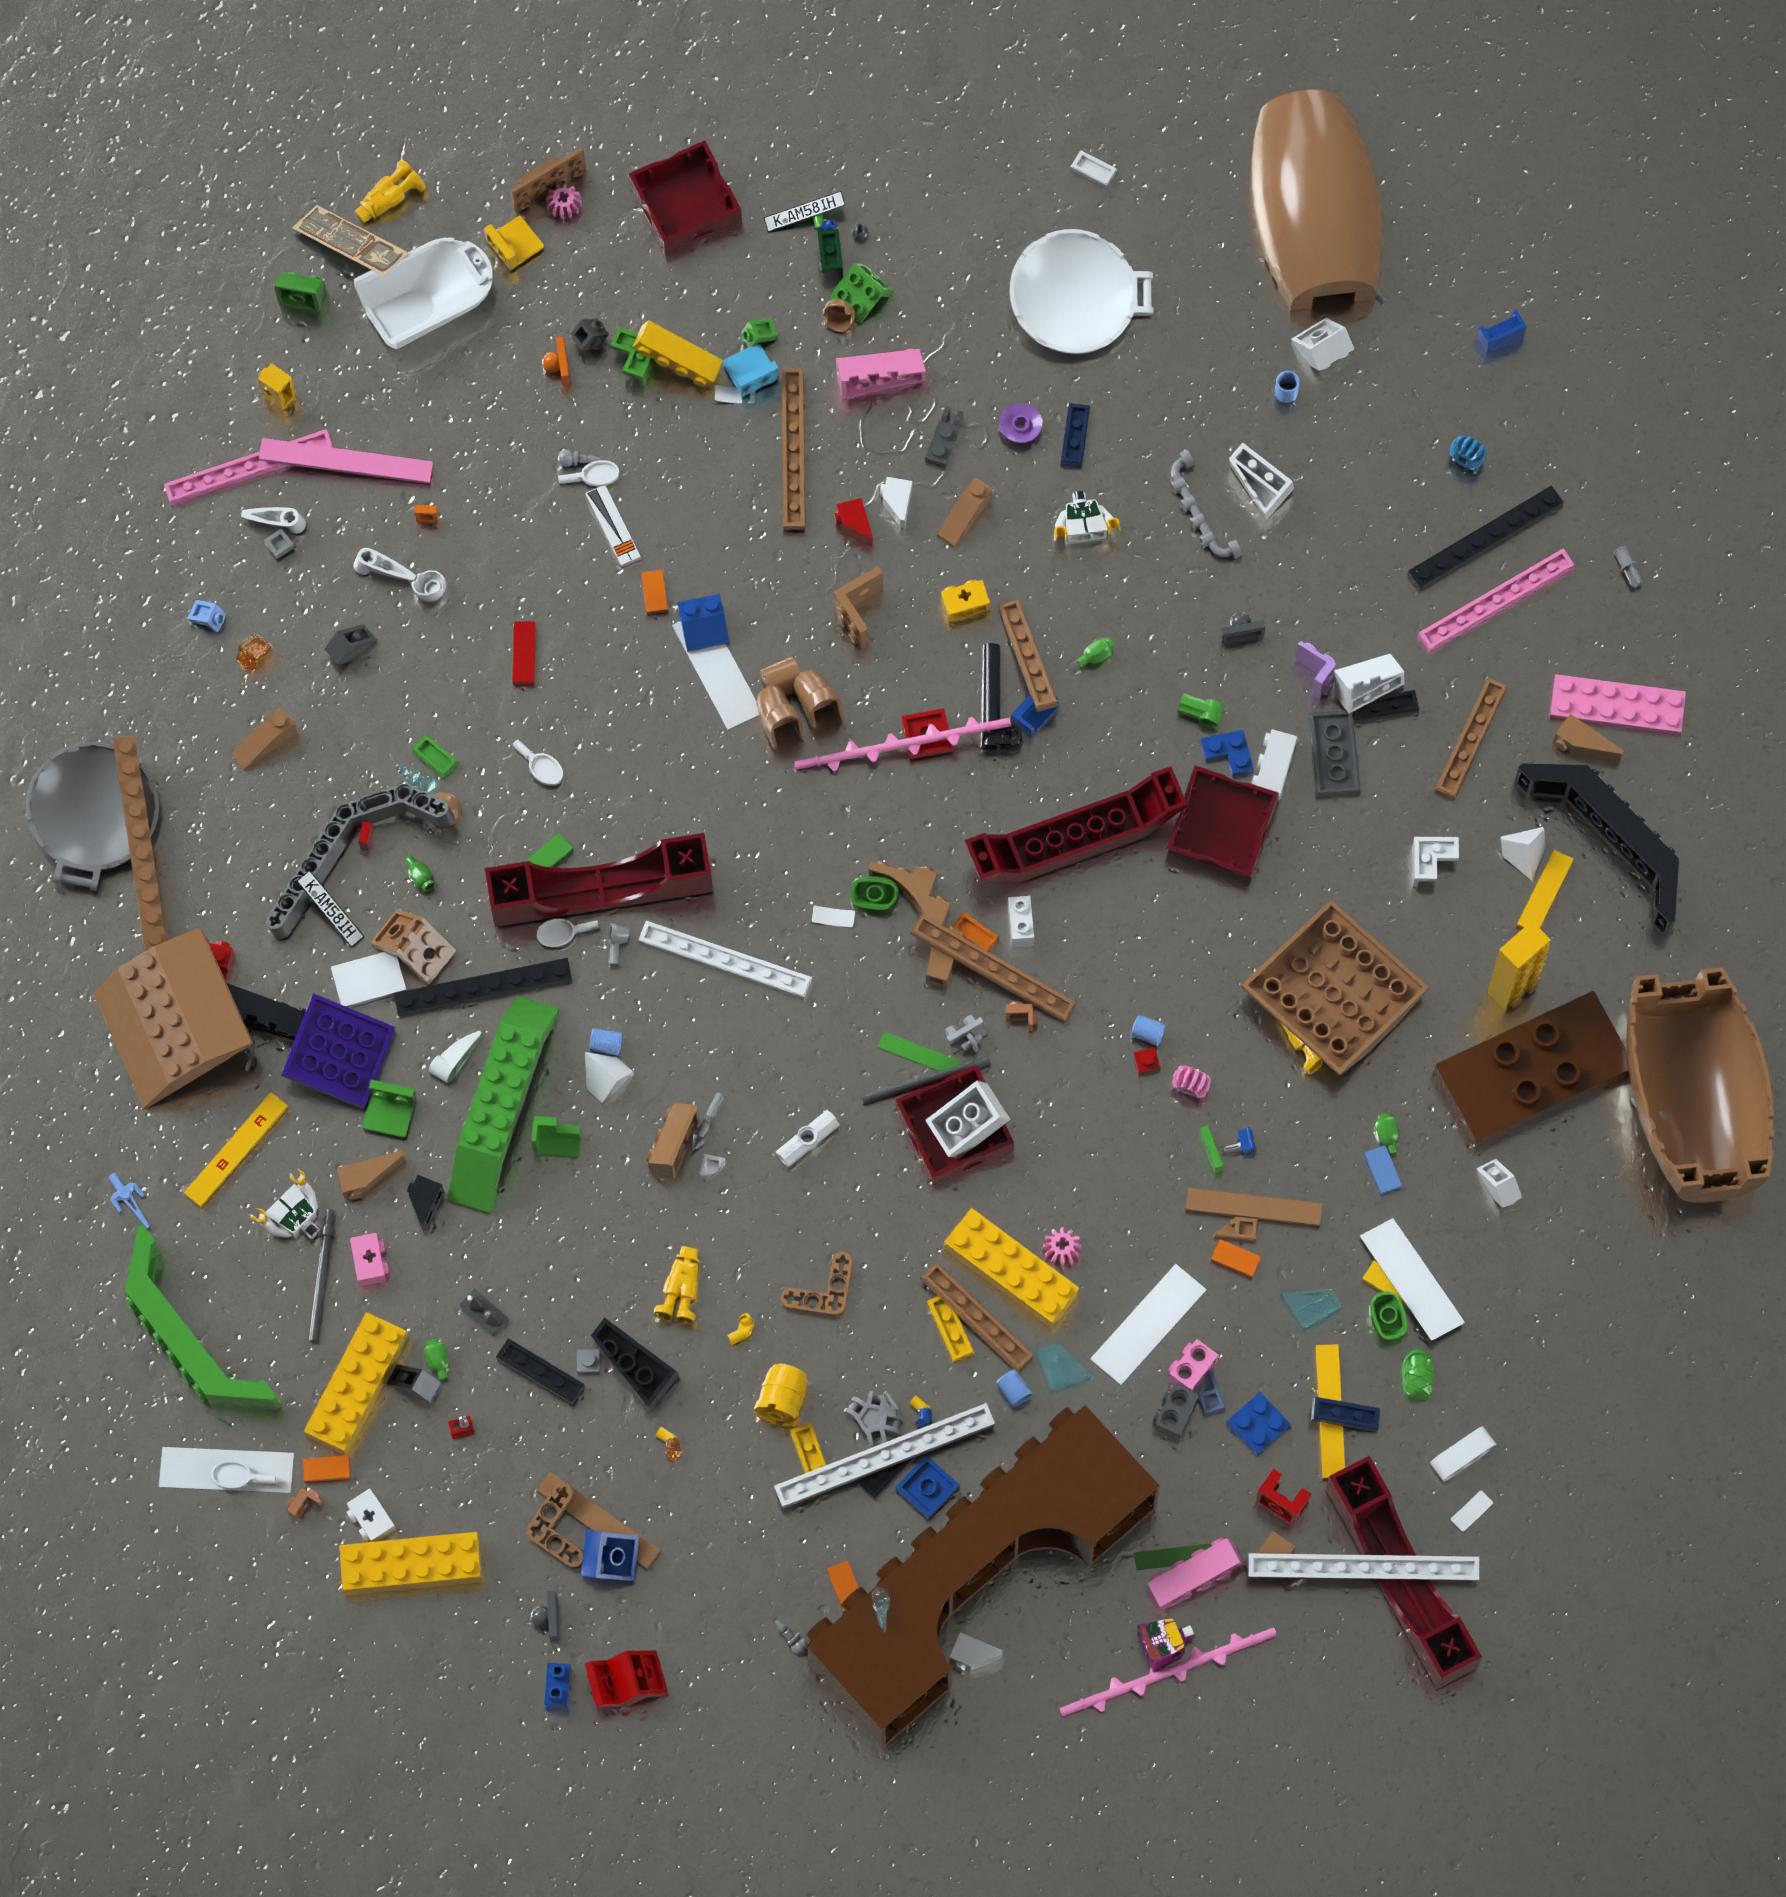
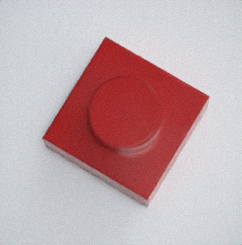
(1146, 1061)

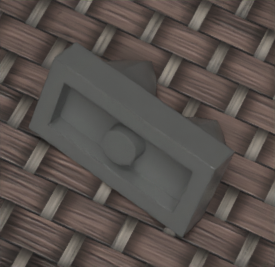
(483, 1312)

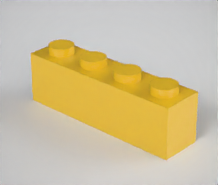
(677, 354)

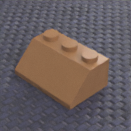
(673, 1139)

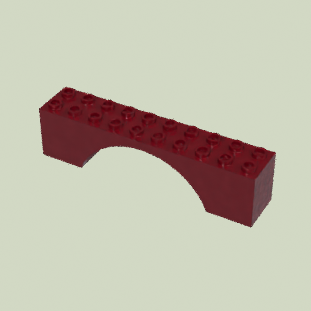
(539, 892)
(1424, 1615)

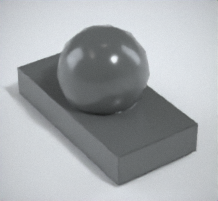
(1242, 628)
(548, 1616)

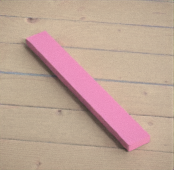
(345, 461)
(232, 472)
(1496, 600)

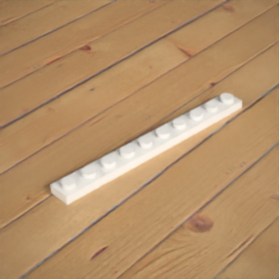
(884, 1455)
(1363, 1566)

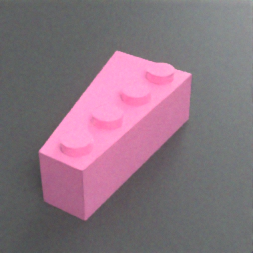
(879, 372)
(1196, 1572)

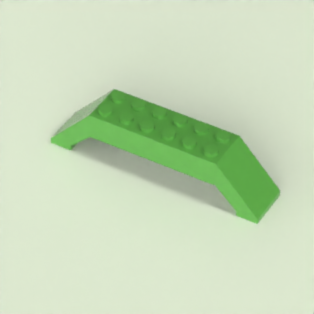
(499, 1103)
(180, 1342)

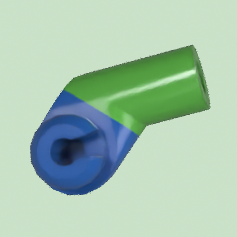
(822, 224)

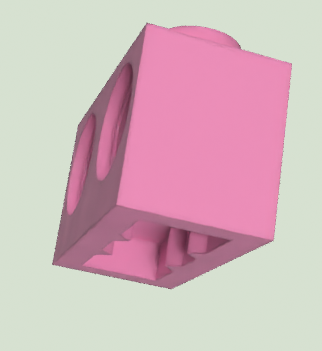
(1197, 1369)

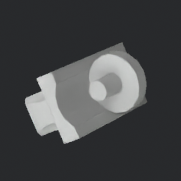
(966, 1036)

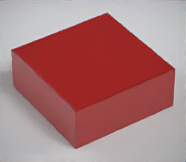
(365, 835)

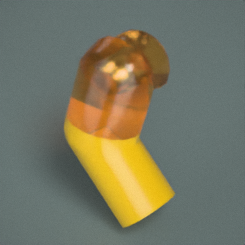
(672, 1442)

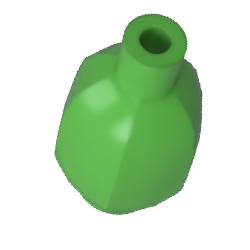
(1097, 651)
(420, 874)
(1388, 1132)
(437, 1357)

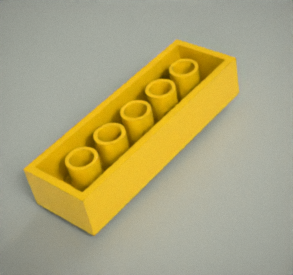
(1519, 966)
(1011, 1268)
(356, 1384)
(410, 1563)

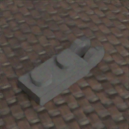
(944, 439)

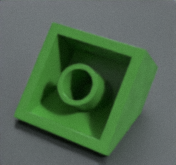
(300, 291)

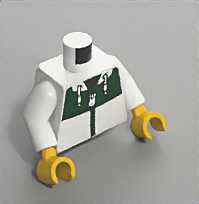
(1084, 521)
(292, 1212)

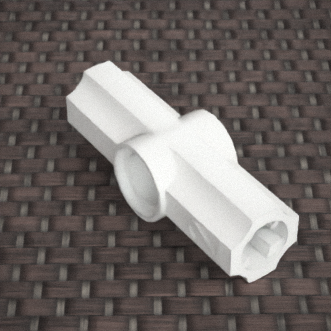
(818, 1129)

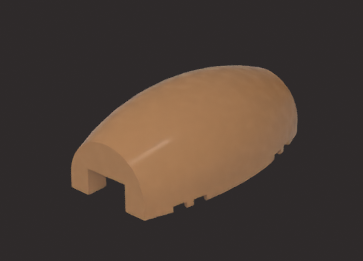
(1315, 199)
(1708, 1073)

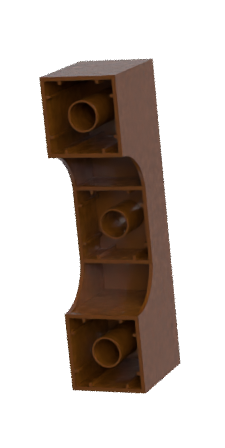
(1062, 1494)

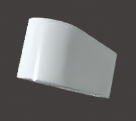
(1463, 1453)

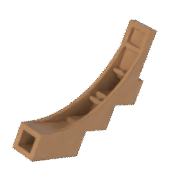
(919, 889)

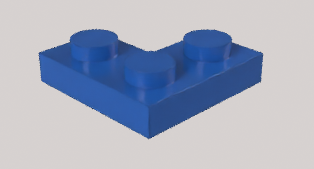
(1229, 745)

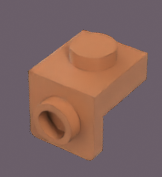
(1021, 1011)
(298, 1503)

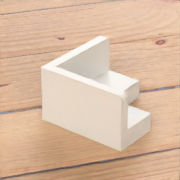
(1427, 852)

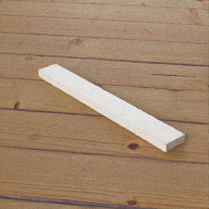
(725, 959)

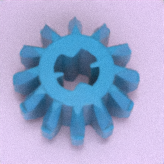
(1468, 452)

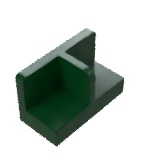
(830, 251)

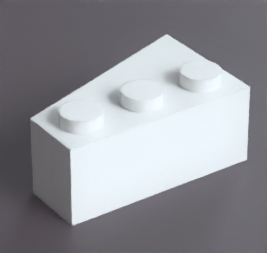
(1260, 479)
(1367, 681)
(1275, 761)

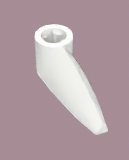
(277, 517)
(381, 565)
(452, 1060)

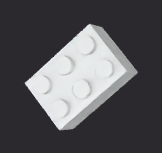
(967, 1119)

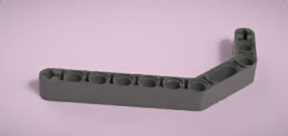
(281, 919)

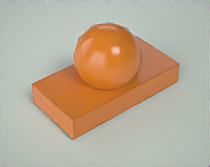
(558, 361)

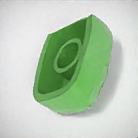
(874, 892)
(1389, 1315)
(1417, 1375)

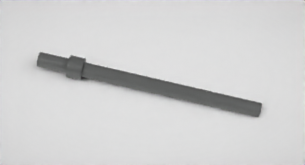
(924, 1080)
(326, 1233)

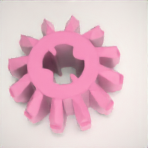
(571, 199)
(1191, 1081)
(1053, 1246)

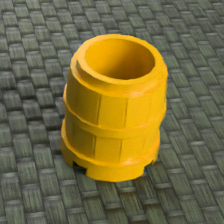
(782, 1395)

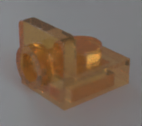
(252, 650)

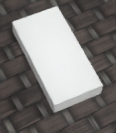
(1093, 169)

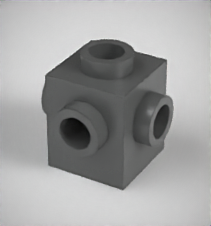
(589, 334)

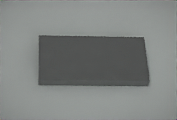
(1334, 753)

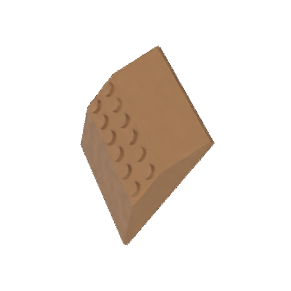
(1335, 988)
(171, 1015)

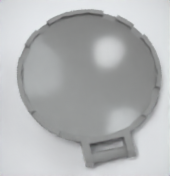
(79, 811)

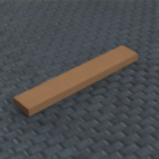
(1028, 655)
(1471, 738)
(1253, 1207)
(977, 1317)
(598, 1519)

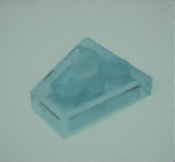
(1311, 1305)
(1060, 1367)

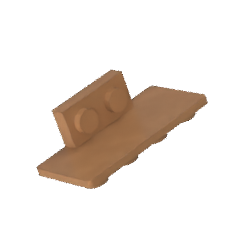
(545, 177)

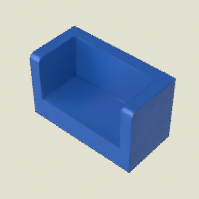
(1501, 333)
(1028, 718)

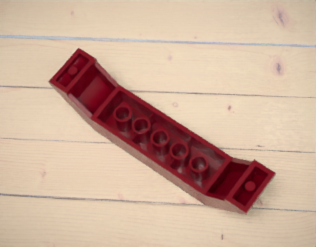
(1078, 832)

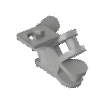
(874, 1417)

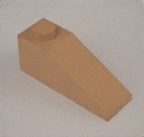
(965, 511)
(265, 738)
(1583, 740)
(364, 1175)

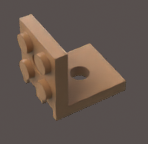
(853, 594)
(407, 938)

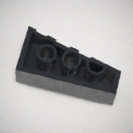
(267, 1014)
(638, 1365)

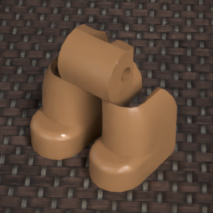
(786, 679)

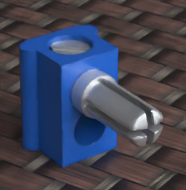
(1246, 1143)

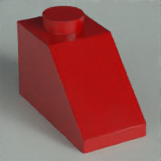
(854, 521)

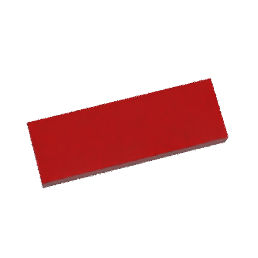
(524, 653)

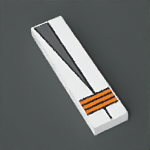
(613, 526)

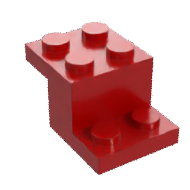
(626, 1678)

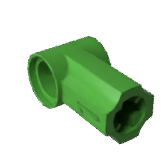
(1207, 711)

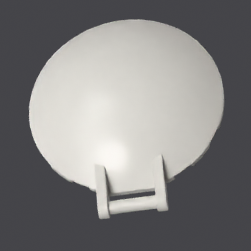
(1076, 291)

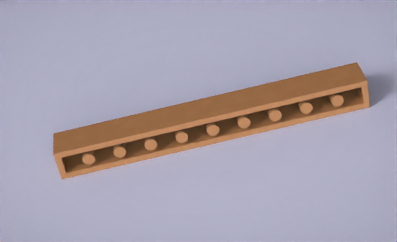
(139, 841)

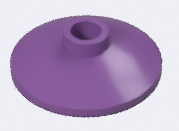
(1020, 414)

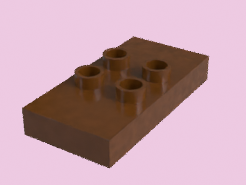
(1533, 1069)

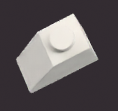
(896, 498)
(1500, 1183)
(972, 1653)

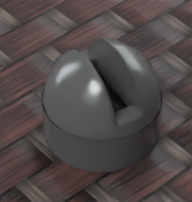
(860, 238)

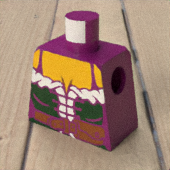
(1163, 1641)

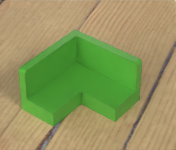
(636, 364)
(554, 1138)

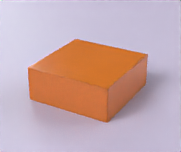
(426, 513)

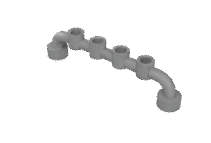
(1198, 520)

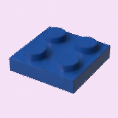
(1258, 1423)
(927, 1487)

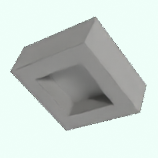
(279, 543)
(588, 1361)

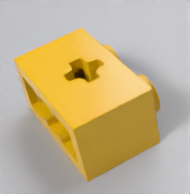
(276, 386)
(957, 608)

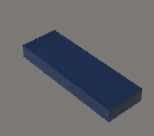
(1075, 435)
(1345, 1414)

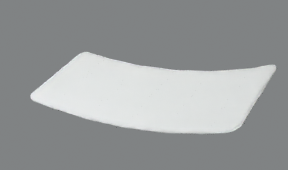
(730, 395)
(833, 917)
(1471, 1511)

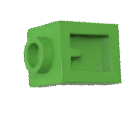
(759, 331)

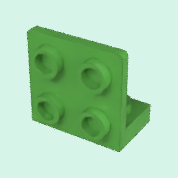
(861, 290)
(389, 1108)

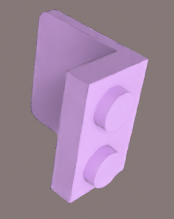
(1321, 665)

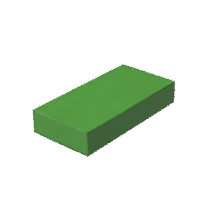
(434, 756)
(552, 852)
(1211, 1149)

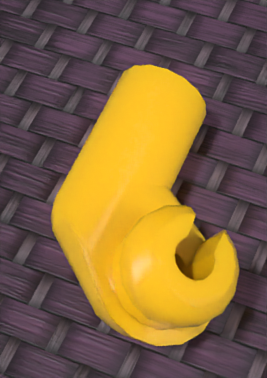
(744, 1330)

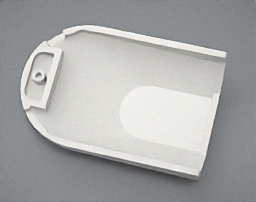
(425, 289)

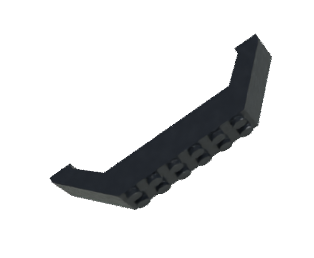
(1616, 824)

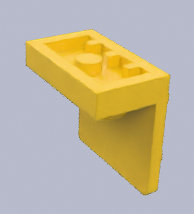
(513, 242)

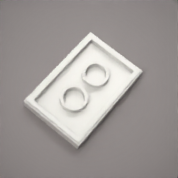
(368, 979)

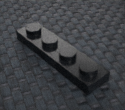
(540, 1371)

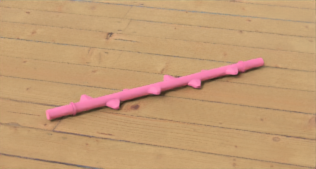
(893, 743)
(1178, 1670)

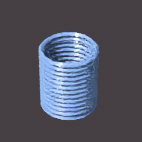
(1287, 395)
(1148, 1030)
(605, 1041)
(1014, 1388)

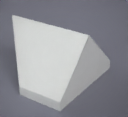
(1525, 850)
(605, 1075)

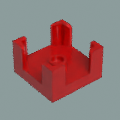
(1280, 1504)

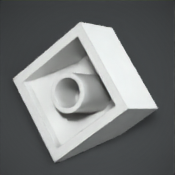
(1323, 343)

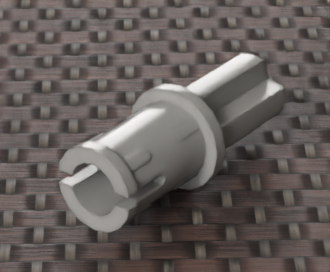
(1628, 566)

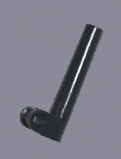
(990, 707)

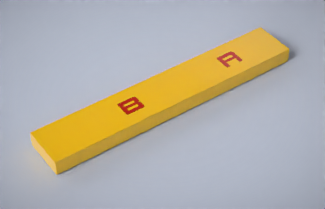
(236, 1150)

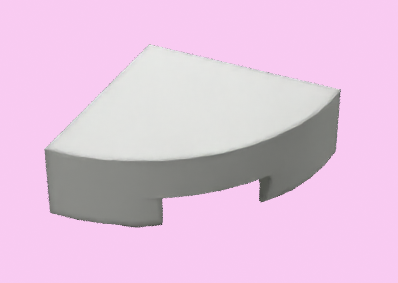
(711, 1165)

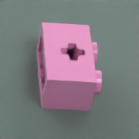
(367, 1246)

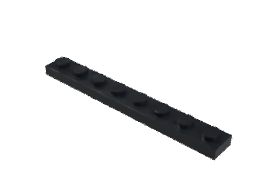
(1485, 538)
(482, 987)

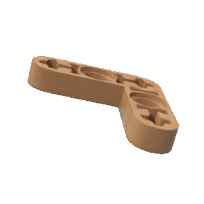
(824, 1298)
(548, 1531)

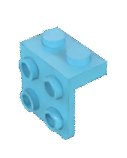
(751, 369)

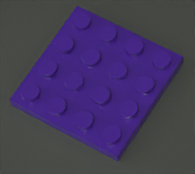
(337, 1051)

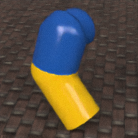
(924, 1410)

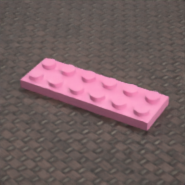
(1618, 704)

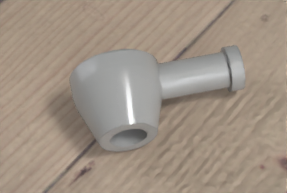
(617, 935)

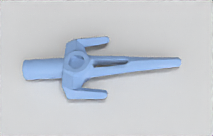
(125, 1193)

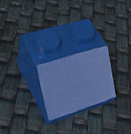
(703, 622)
(610, 1555)

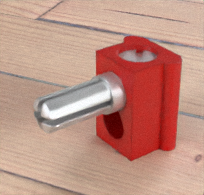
(465, 1424)

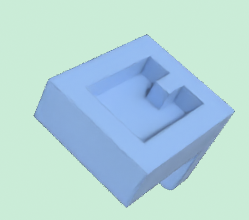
(207, 614)

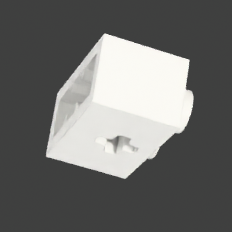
(1020, 921)
(368, 1504)

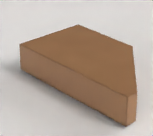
(1239, 1229)

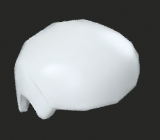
(429, 586)

